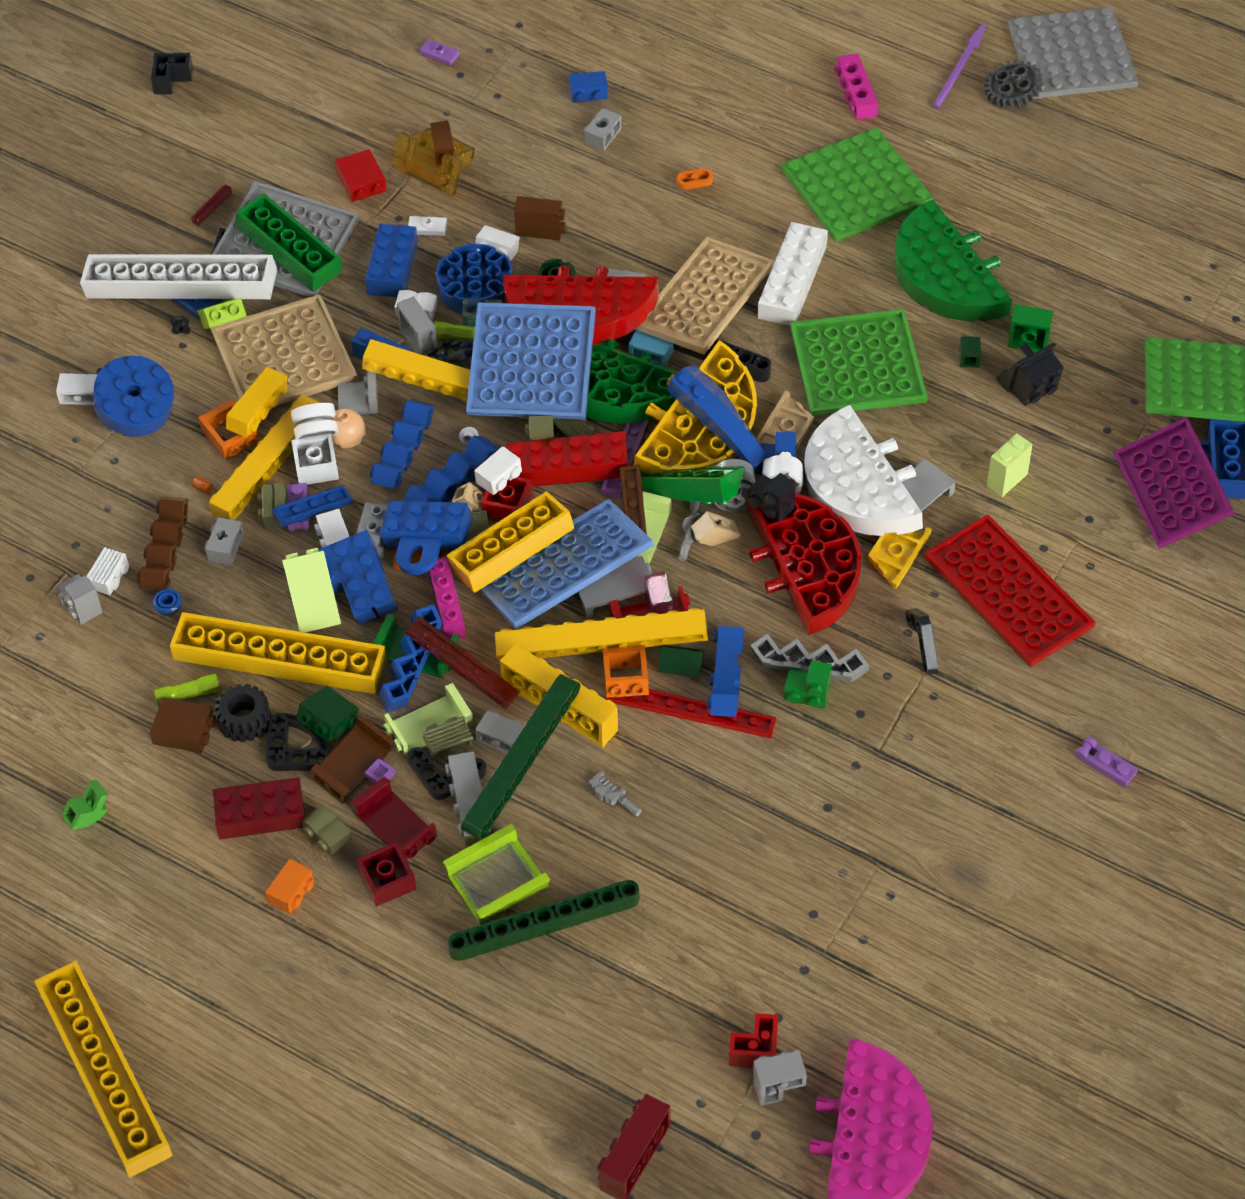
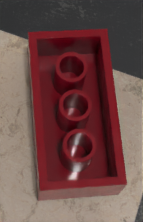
(258, 808)
(634, 1147)

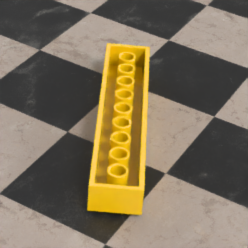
(278, 653)
(103, 1069)

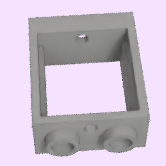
(416, 326)

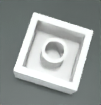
(315, 459)

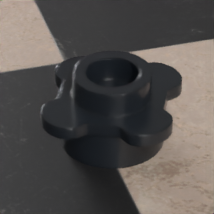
(180, 320)

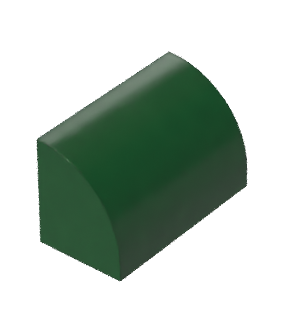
(680, 660)

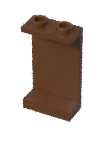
(347, 763)

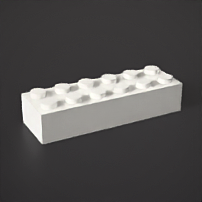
(792, 274)

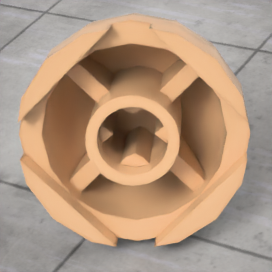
(350, 428)

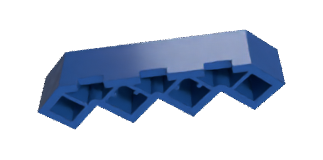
(406, 438)
(459, 470)
(409, 667)

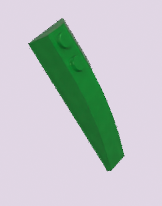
(704, 486)

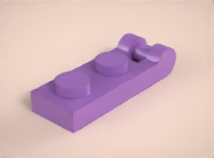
(294, 493)
(1106, 762)

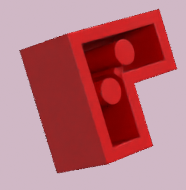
(749, 1047)

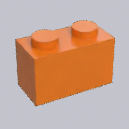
(290, 886)

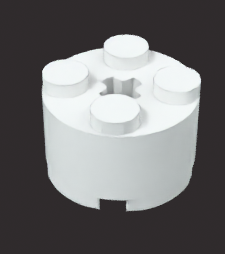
(787, 465)

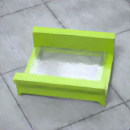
(494, 874)

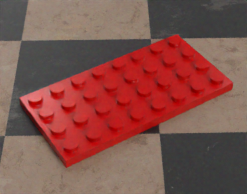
(1009, 590)

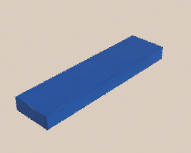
(312, 505)

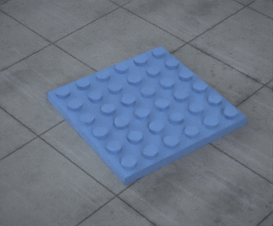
(531, 360)

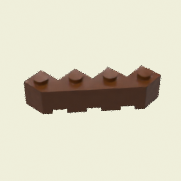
(167, 536)

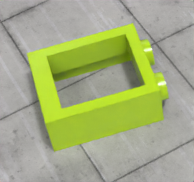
(221, 313)

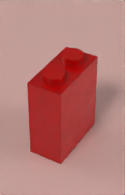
(360, 175)

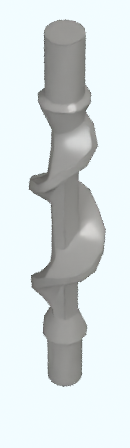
(687, 523)

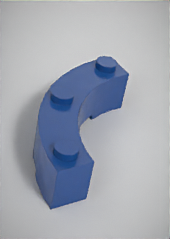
(727, 672)

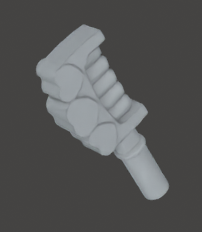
(608, 792)

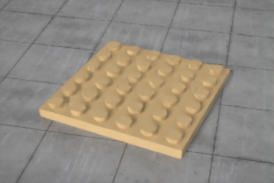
(289, 339)

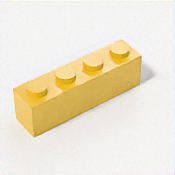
(256, 402)

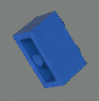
(588, 86)

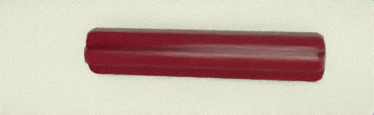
(211, 204)

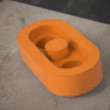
(694, 178)

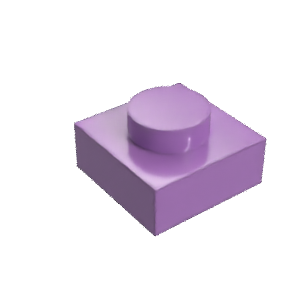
(379, 770)

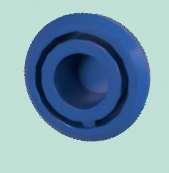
(167, 602)

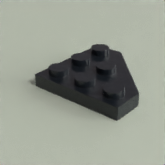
(452, 350)

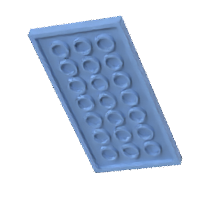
(596, 546)

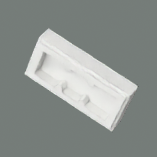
(429, 225)

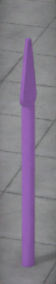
(973, 43)

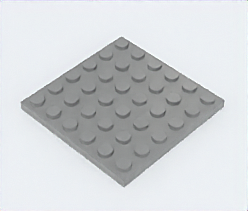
(1075, 51)
(325, 221)

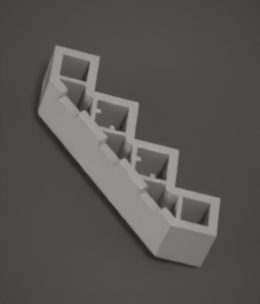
(795, 656)

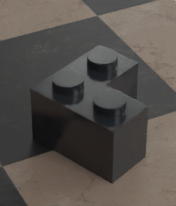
(170, 68)
(773, 496)

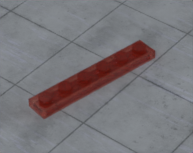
(462, 662)

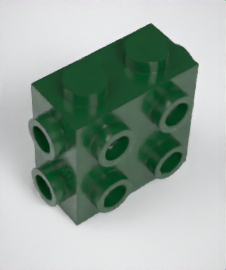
(327, 713)

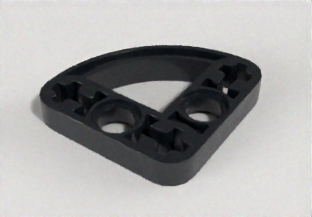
(286, 755)

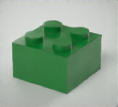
(1030, 326)

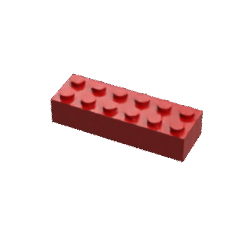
(572, 458)

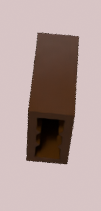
(539, 218)
(182, 725)

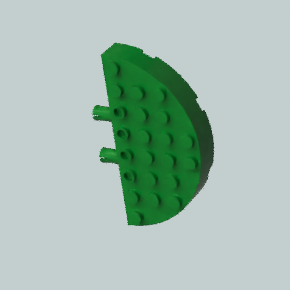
(943, 269)
(625, 385)

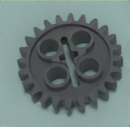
(1027, 81)

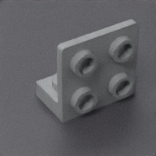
(359, 395)

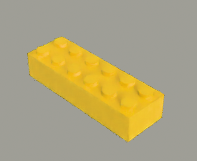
(510, 542)
(533, 677)

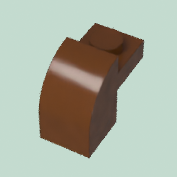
(441, 140)

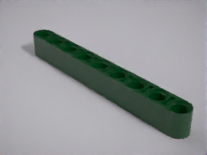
(520, 757)
(537, 928)

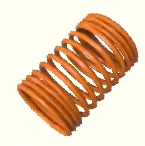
(202, 483)

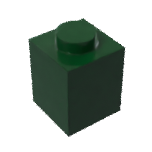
(970, 351)

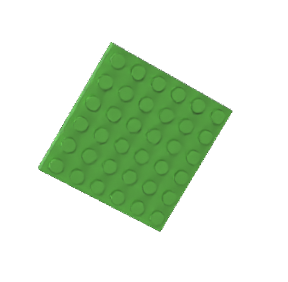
(856, 184)
(858, 362)
(1195, 379)

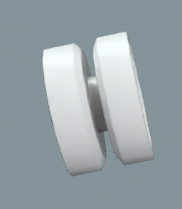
(314, 420)

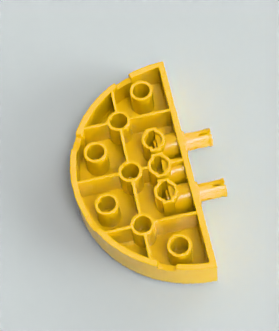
(681, 438)

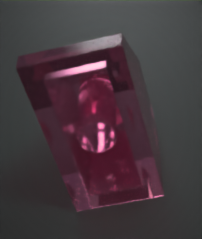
(658, 593)

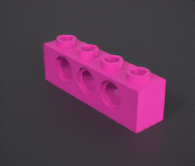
(856, 86)
(446, 599)

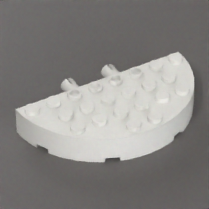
(856, 479)

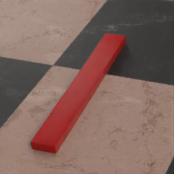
(697, 711)

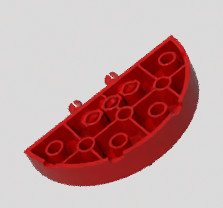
(619, 301)
(814, 558)

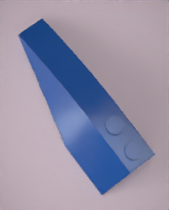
(716, 412)

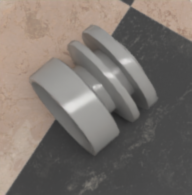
(739, 502)

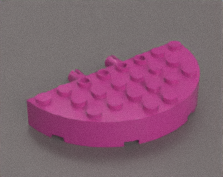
(880, 1128)

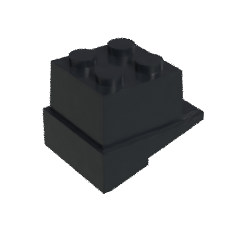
(1033, 375)

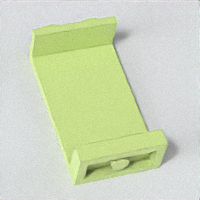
(656, 514)
(311, 590)
(409, 729)

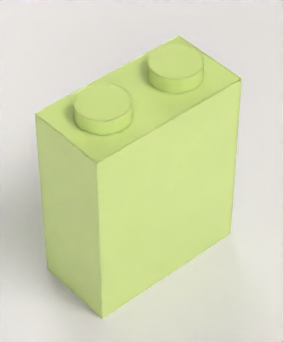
(1009, 465)

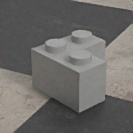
(80, 598)
(778, 1074)

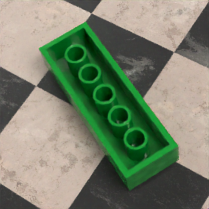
(288, 242)

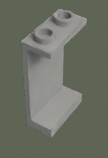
(928, 484)
(618, 584)

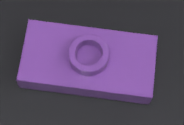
(439, 52)

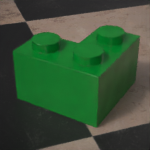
(809, 686)

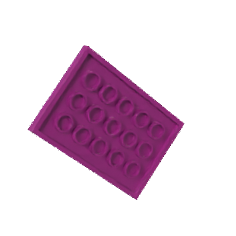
(1173, 483)

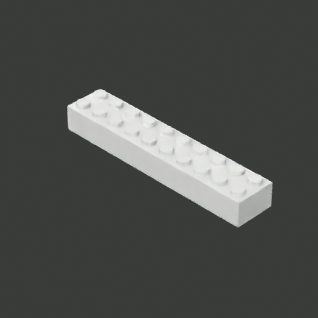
(178, 276)

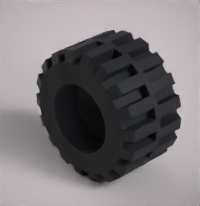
(240, 699)

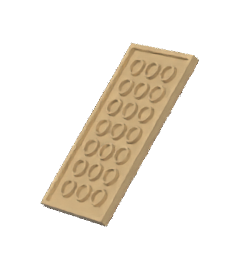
(705, 295)

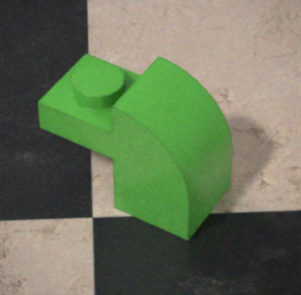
(87, 809)

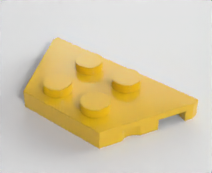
(896, 553)

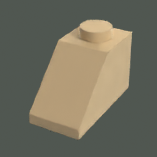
(714, 529)

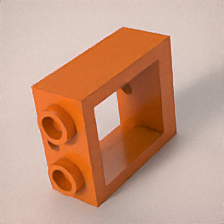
(217, 418)
(625, 658)

